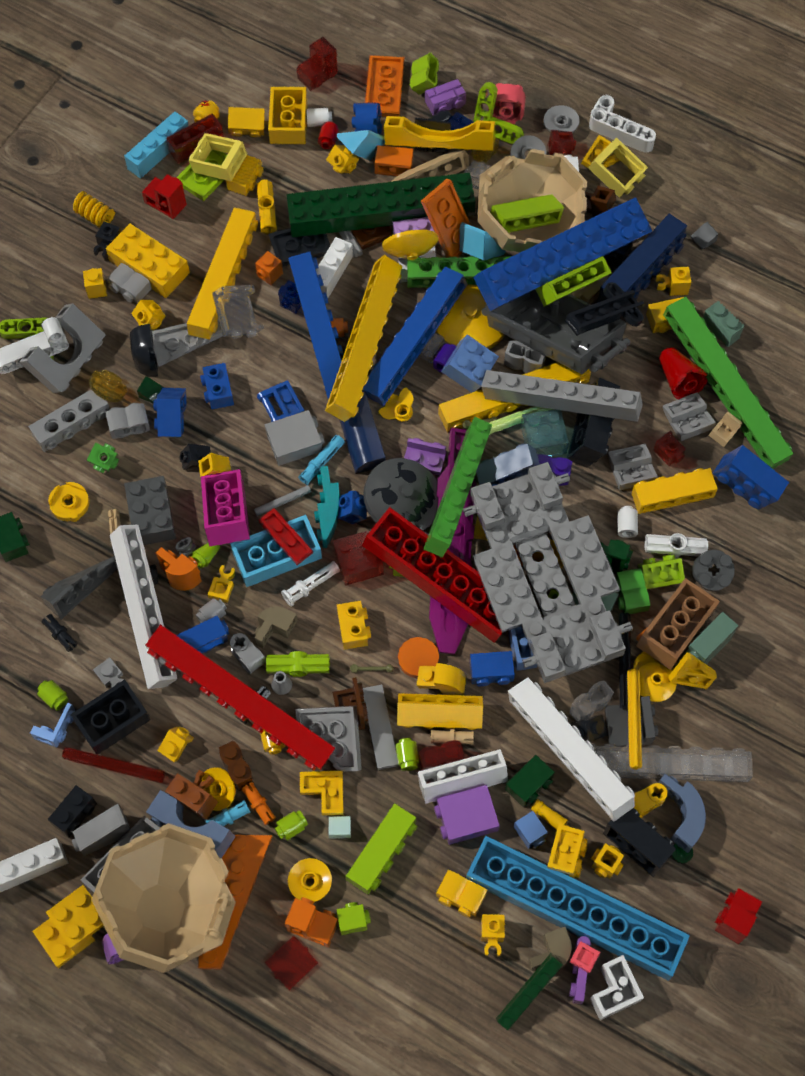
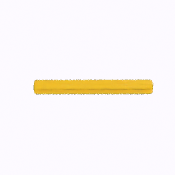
(634, 719)

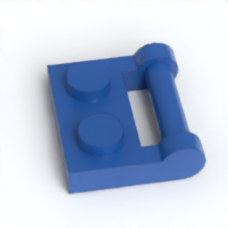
(285, 399)

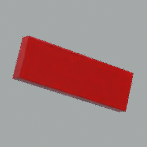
(285, 536)

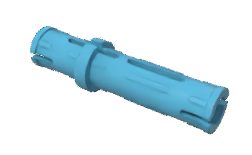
(323, 457)

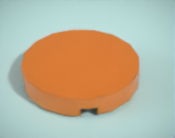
(417, 653)

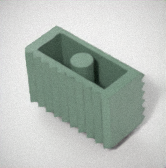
(723, 323)

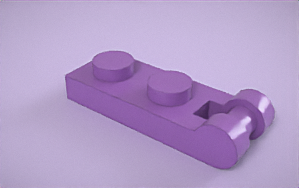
(577, 989)

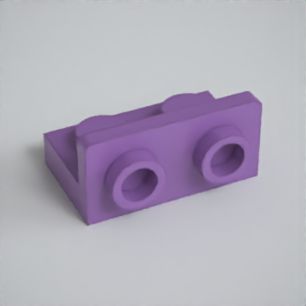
(427, 454)

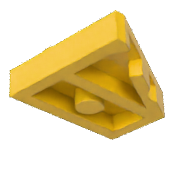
(597, 147)
(692, 673)

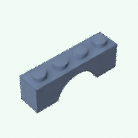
(169, 810)

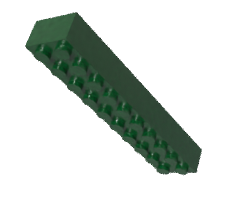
(369, 204)

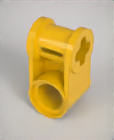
(646, 802)

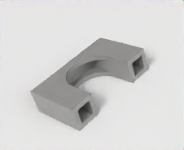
(86, 339)

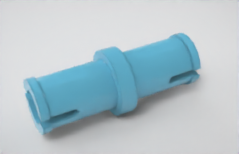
(231, 814)

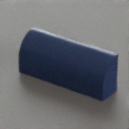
(363, 438)

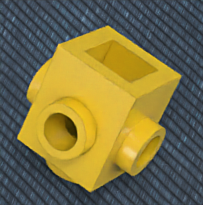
(342, 159)
(148, 313)
(609, 854)

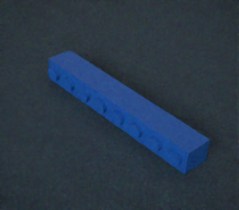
(317, 317)
(414, 335)

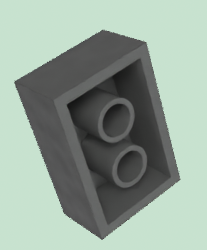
(150, 509)

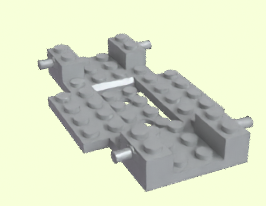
(522, 515)

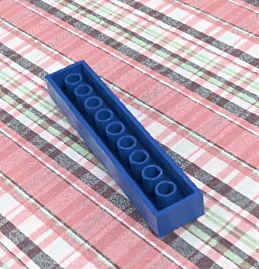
(562, 254)

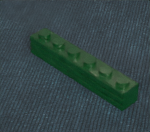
(529, 991)

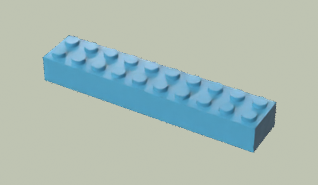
(578, 908)

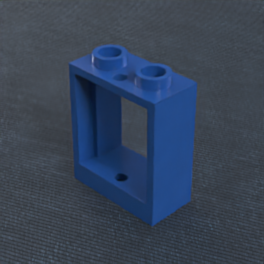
(206, 634)

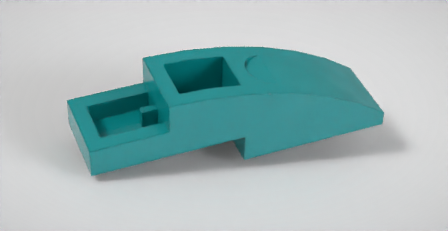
(328, 508)

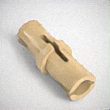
(464, 737)

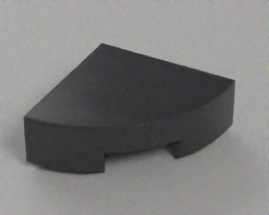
(153, 569)

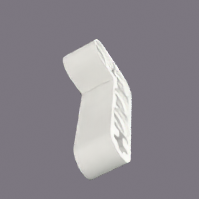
(612, 125)
(51, 341)

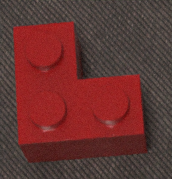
(165, 195)
(739, 916)

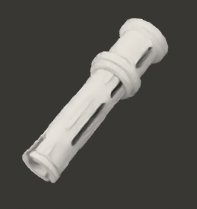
(303, 590)

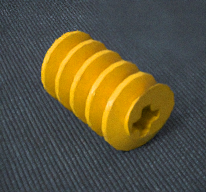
(92, 210)

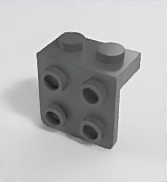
(618, 723)

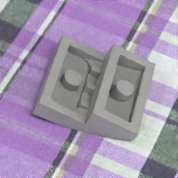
(689, 416)
(631, 466)

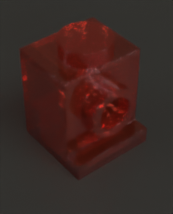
(561, 142)
(669, 449)

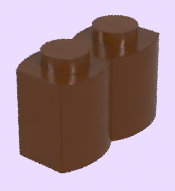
(235, 764)

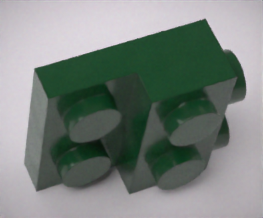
(618, 555)

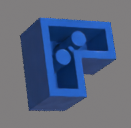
(170, 412)

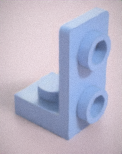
(45, 734)

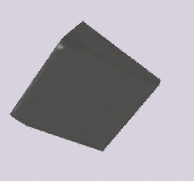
(704, 236)

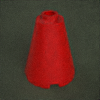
(681, 373)

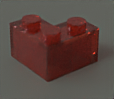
(320, 65)

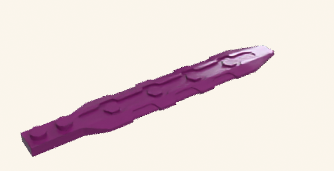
(447, 626)

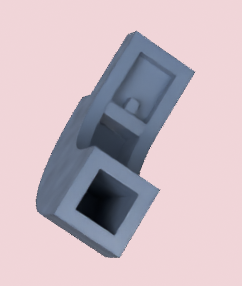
(692, 812)

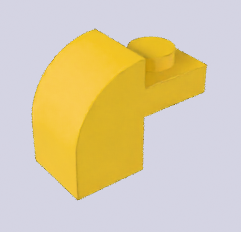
(444, 677)

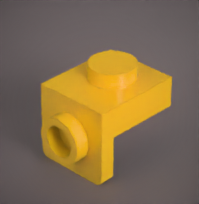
(175, 743)

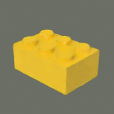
(287, 115)

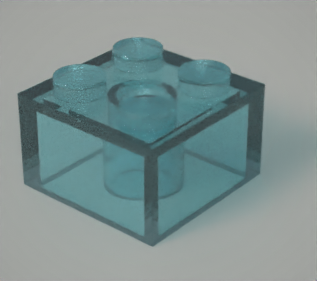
(545, 432)

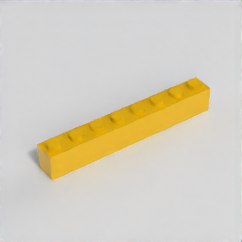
(222, 271)
(474, 404)

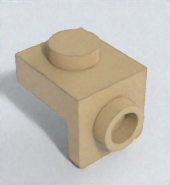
(725, 429)

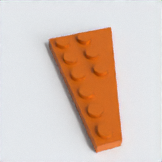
(243, 863)

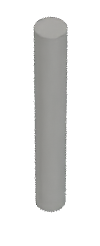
(282, 500)

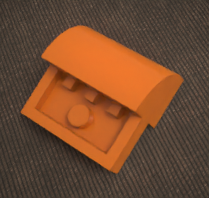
(180, 571)

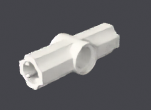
(663, 545)

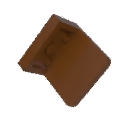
(353, 697)

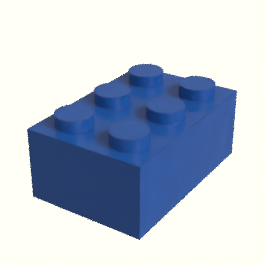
(750, 477)

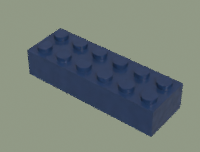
(649, 257)

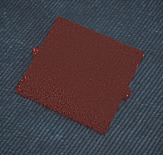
(291, 963)

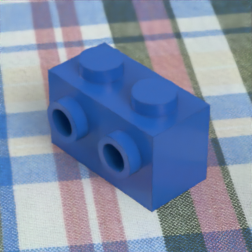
(217, 385)
(492, 668)

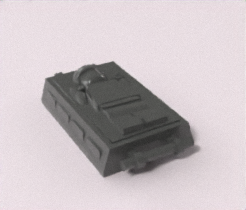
(548, 333)

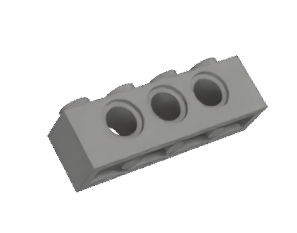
(59, 420)

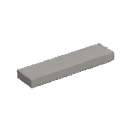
(380, 727)

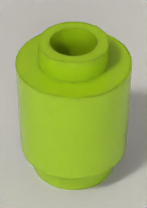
(52, 695)
(407, 754)
(291, 825)

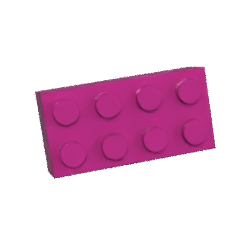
(224, 508)

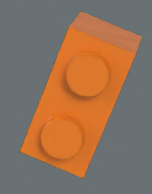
(393, 160)

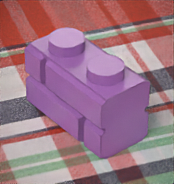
(445, 97)

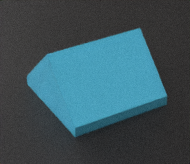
(362, 143)
(478, 243)

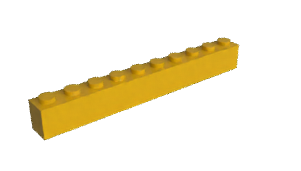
(364, 339)

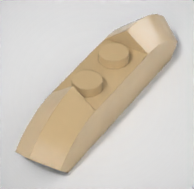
(443, 165)

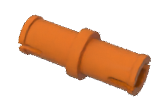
(258, 803)

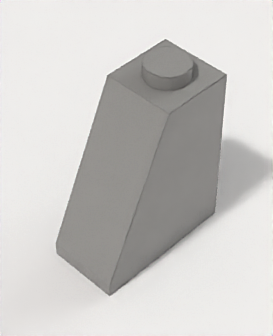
(101, 831)

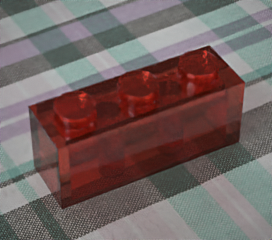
(185, 141)

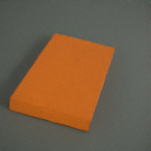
(385, 83)
(445, 216)

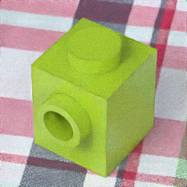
(353, 918)

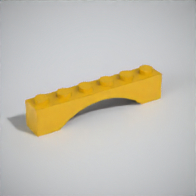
(403, 132)

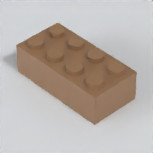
(677, 623)

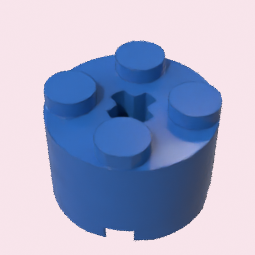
(367, 117)

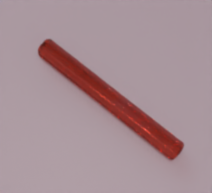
(113, 764)

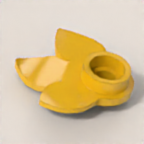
(397, 404)

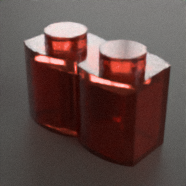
(436, 756)

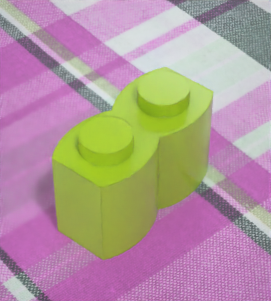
(424, 73)

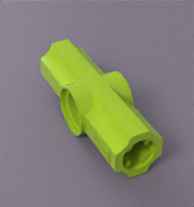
(298, 663)

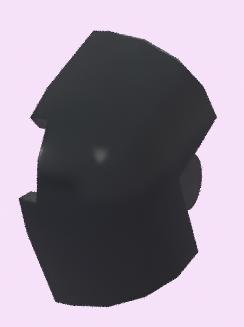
(143, 350)

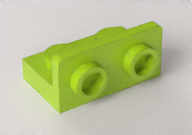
(662, 572)

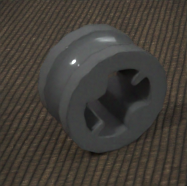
(185, 546)

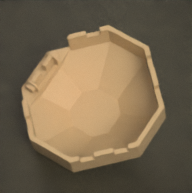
(528, 178)
(164, 898)

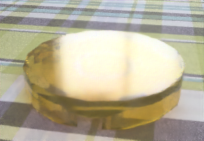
(107, 386)

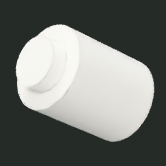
(318, 116)
(627, 522)

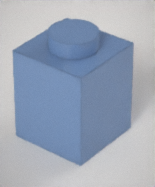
(531, 830)

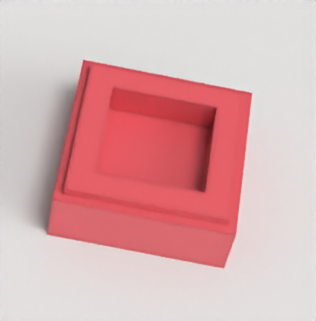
(584, 957)

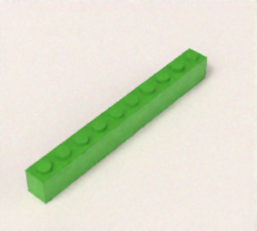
(728, 383)

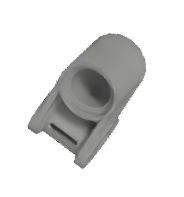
(248, 655)

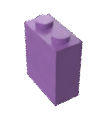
(466, 815)

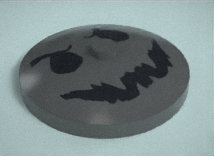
(404, 488)

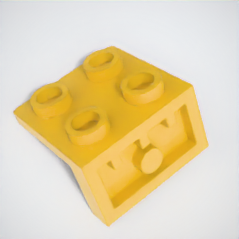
(567, 850)

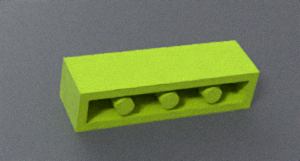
(528, 213)
(573, 281)
(381, 849)

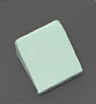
(339, 827)

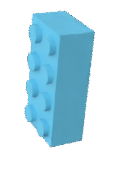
(263, 558)

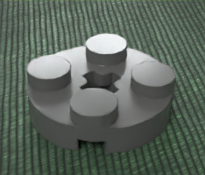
(706, 561)

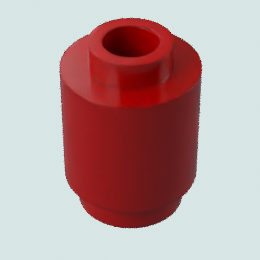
(328, 135)

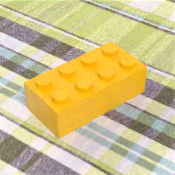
(149, 258)

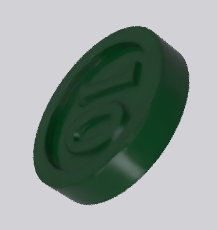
(682, 856)

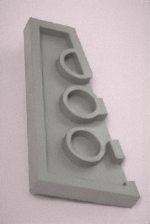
(175, 342)

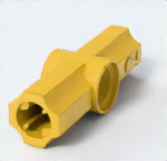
(266, 207)

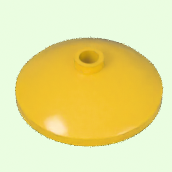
(410, 244)

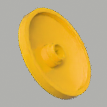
(468, 319)

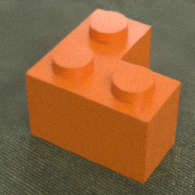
(311, 924)

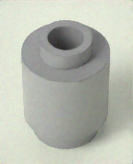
(211, 609)

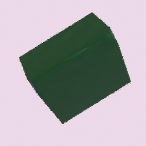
(149, 389)

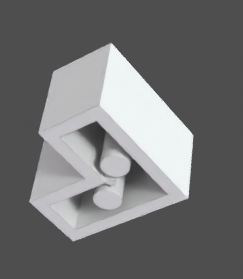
(622, 989)

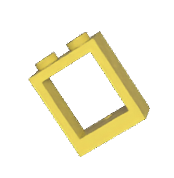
(627, 158)
(231, 164)

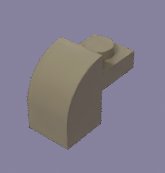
(277, 620)
(558, 944)

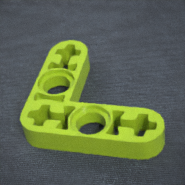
(488, 115)
(12, 323)

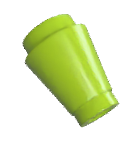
(205, 554)

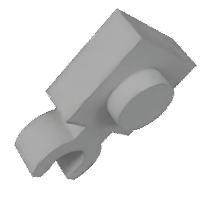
(108, 673)

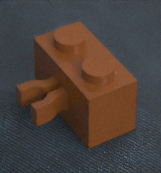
(193, 794)

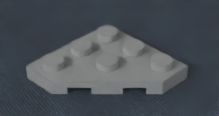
(338, 728)

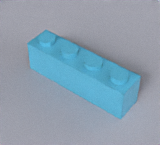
(154, 146)

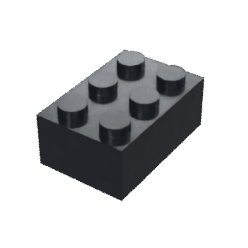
(110, 717)
(640, 841)

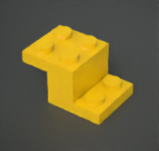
(69, 926)

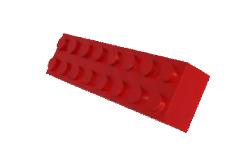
(443, 578)

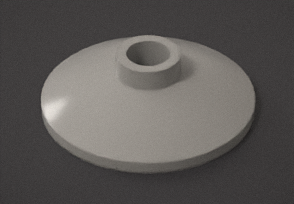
(561, 118)
(526, 143)

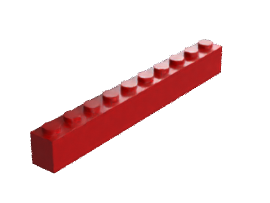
(239, 697)

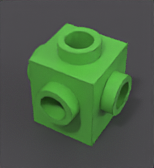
(98, 452)

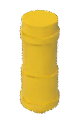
(550, 816)

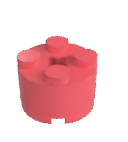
(509, 103)

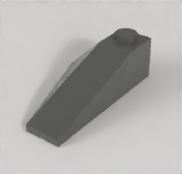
(71, 591)

